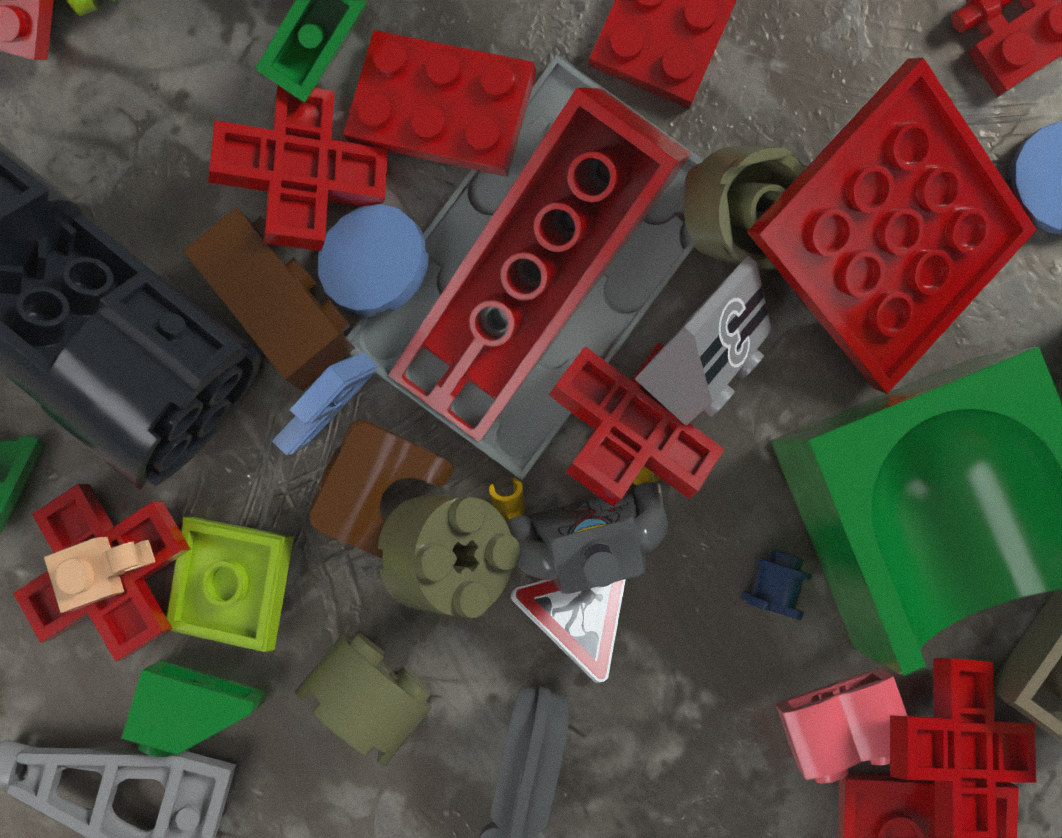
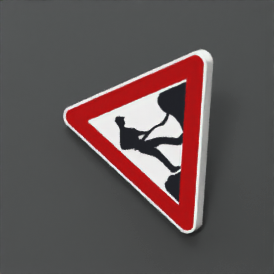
(577, 622)

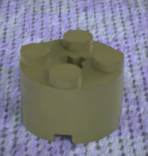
(729, 196)
(447, 554)
(365, 698)

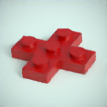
(298, 168)
(629, 432)
(126, 619)
(963, 749)

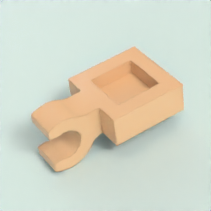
(92, 570)

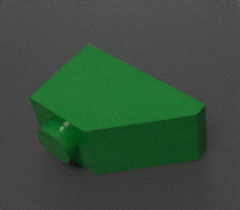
(309, 43)
(184, 707)

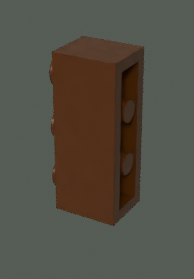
(271, 299)

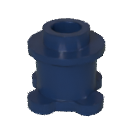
(778, 584)

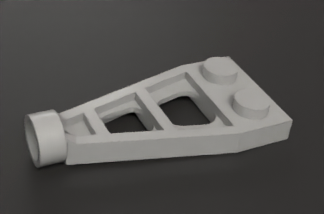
(192, 783)

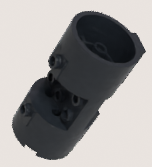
(106, 338)

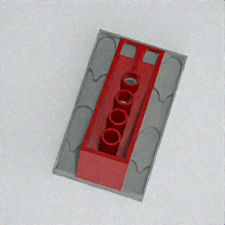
(537, 268)

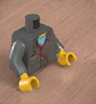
(587, 540)

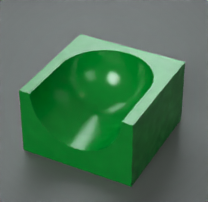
(934, 500)

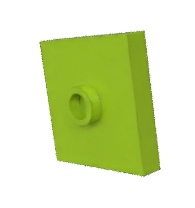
(229, 584)

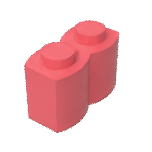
(841, 725)

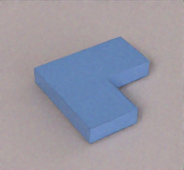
(324, 401)

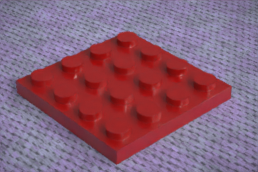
(894, 226)

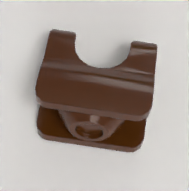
(359, 475)

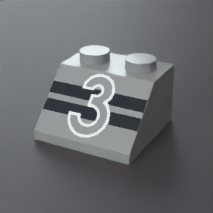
(711, 348)

